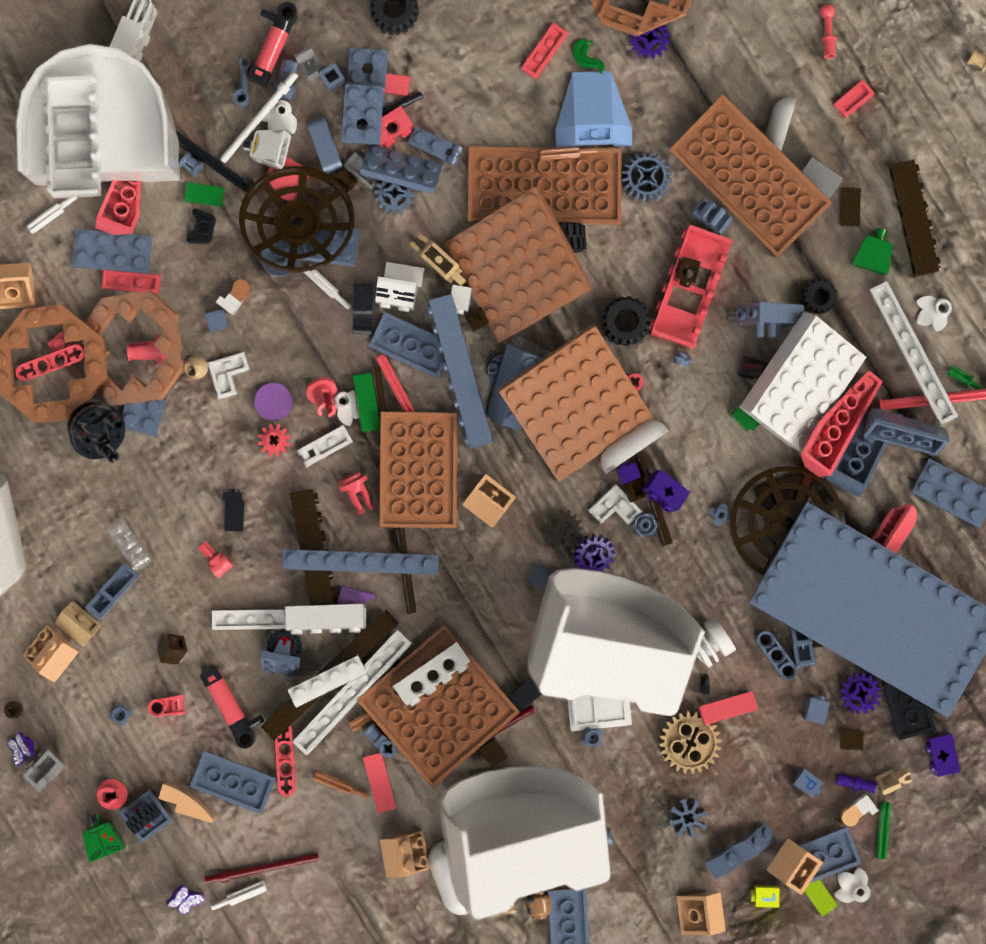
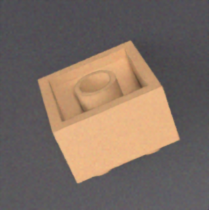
(16, 286)
(701, 913)

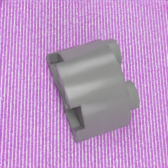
(43, 770)

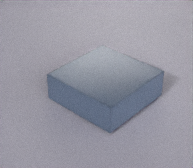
(216, 320)

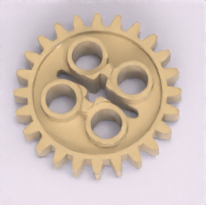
(706, 750)

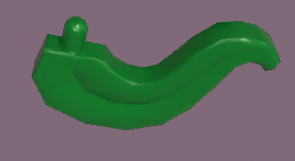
(580, 56)

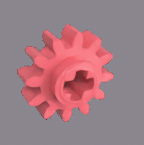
(266, 440)

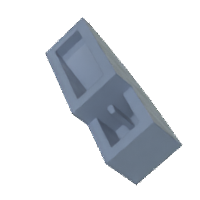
(111, 592)
(801, 649)

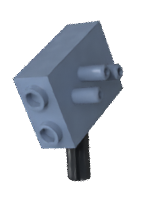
(766, 315)

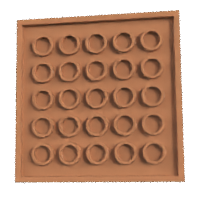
(519, 265)
(575, 403)
(448, 722)

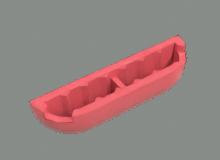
(896, 527)

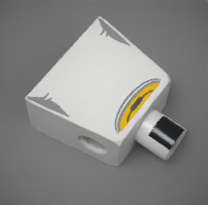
(269, 147)

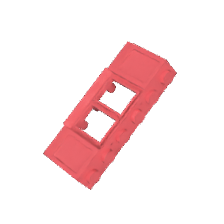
(678, 325)

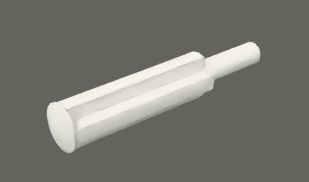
(48, 215)
(327, 287)
(241, 895)

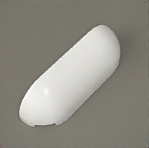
(780, 120)
(631, 444)
(440, 870)

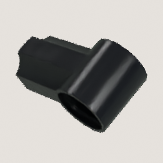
(751, 368)

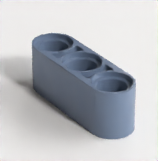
(324, 145)
(784, 659)

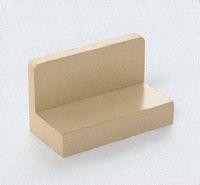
(77, 623)

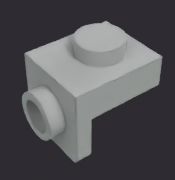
(309, 63)

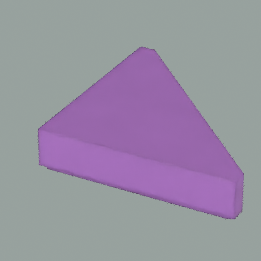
(353, 596)

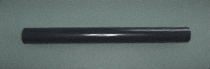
(405, 102)

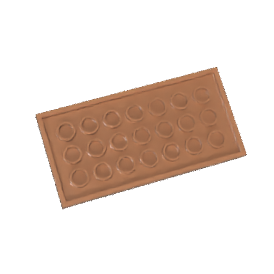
(750, 175)
(575, 188)

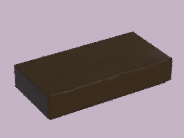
(850, 207)

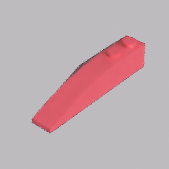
(838, 426)

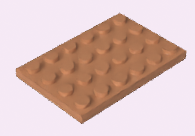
(418, 470)

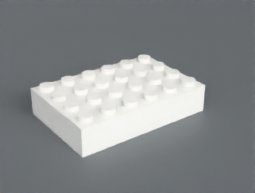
(802, 381)

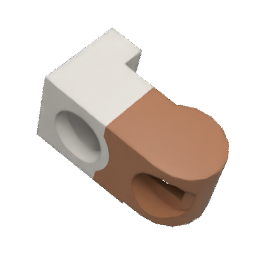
(236, 297)

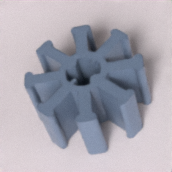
(711, 216)
(688, 823)

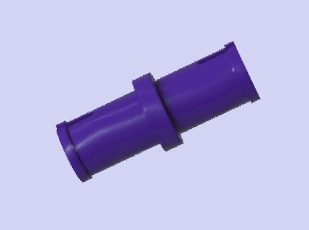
(856, 783)

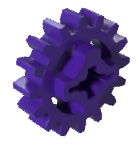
(656, 41)
(590, 548)
(857, 682)

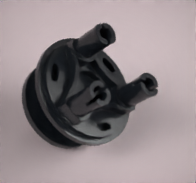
(96, 431)

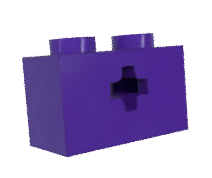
(661, 484)
(945, 744)

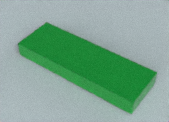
(366, 402)

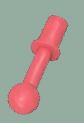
(827, 12)

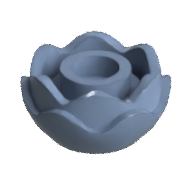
(649, 520)

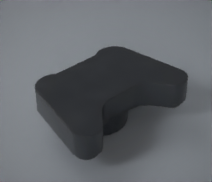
(204, 228)

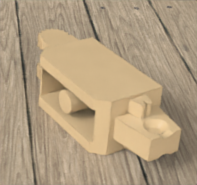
(438, 260)

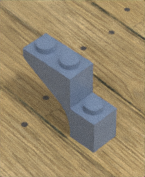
(741, 851)

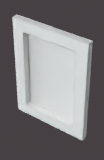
(598, 712)

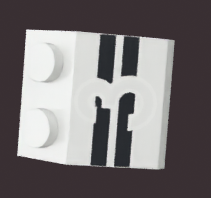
(396, 294)

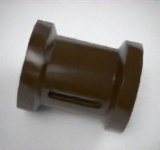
(346, 180)

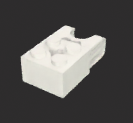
(135, 28)

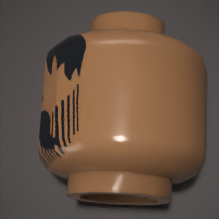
(538, 905)

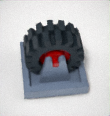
(282, 654)
(146, 816)

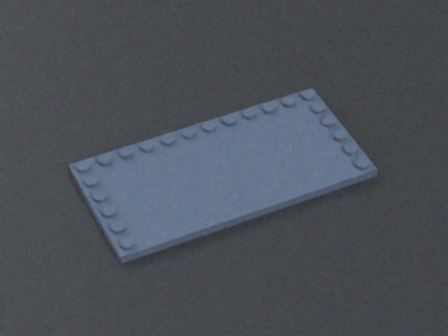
(875, 609)

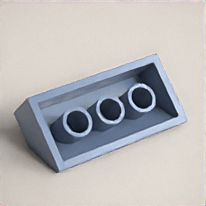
(514, 362)
(905, 432)

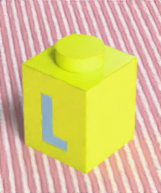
(765, 896)

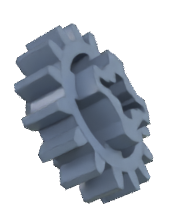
(404, 195)

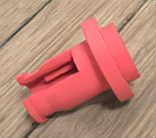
(145, 351)
(322, 394)
(353, 484)
(112, 785)

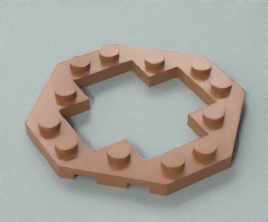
(634, 24)
(74, 331)
(168, 343)

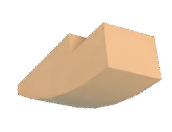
(186, 803)

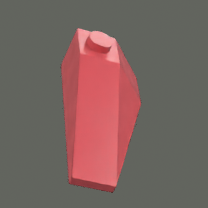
(120, 208)

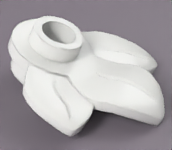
(281, 120)
(930, 313)
(347, 411)
(850, 884)

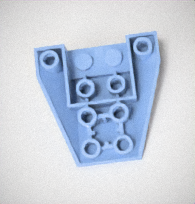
(593, 113)

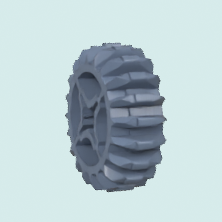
(640, 171)

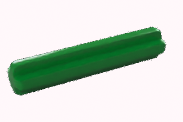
(883, 830)

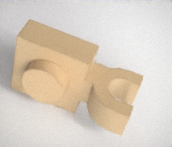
(891, 781)

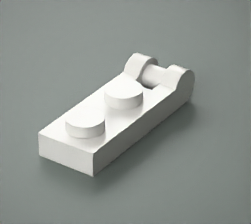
(325, 445)

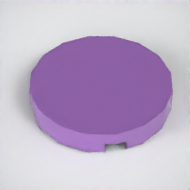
(273, 401)

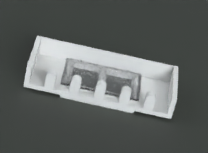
(72, 136)

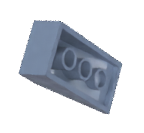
(857, 462)

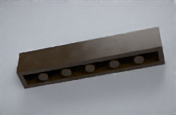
(914, 218)
(311, 537)

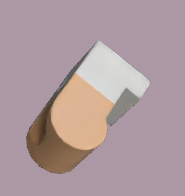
(858, 808)

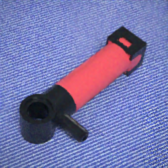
(261, 71)
(229, 707)

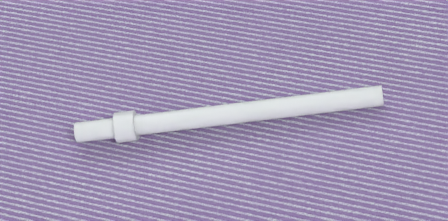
(282, 89)

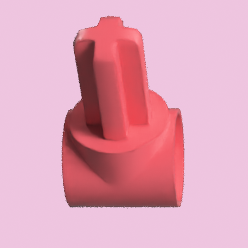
(218, 563)

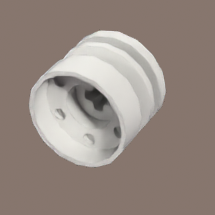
(714, 640)

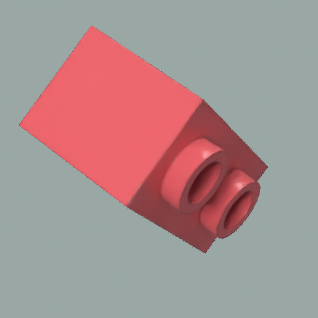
(401, 120)

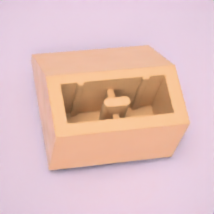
(489, 501)
(50, 654)
(404, 854)
(794, 866)

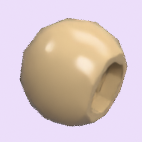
(196, 367)

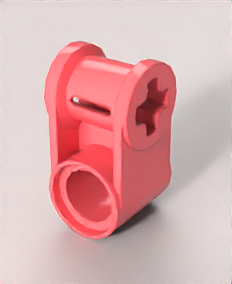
(169, 706)

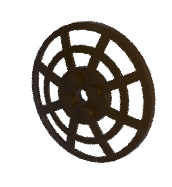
(296, 210)
(778, 513)

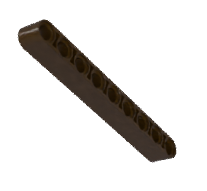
(359, 646)

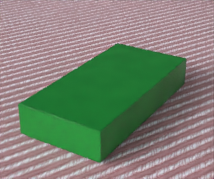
(204, 194)

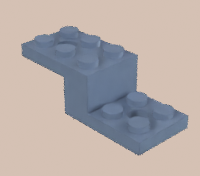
(364, 96)

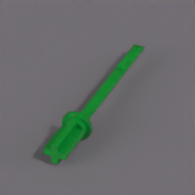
(963, 377)

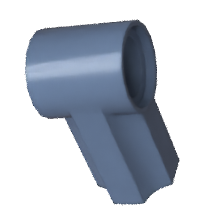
(285, 70)

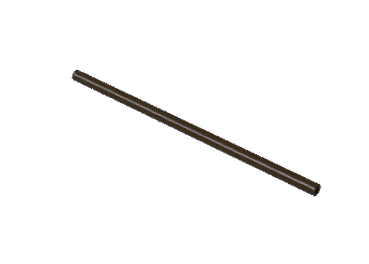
(399, 532)

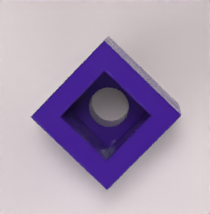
(628, 472)

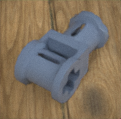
(379, 740)

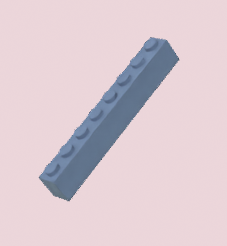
(461, 371)
(360, 562)

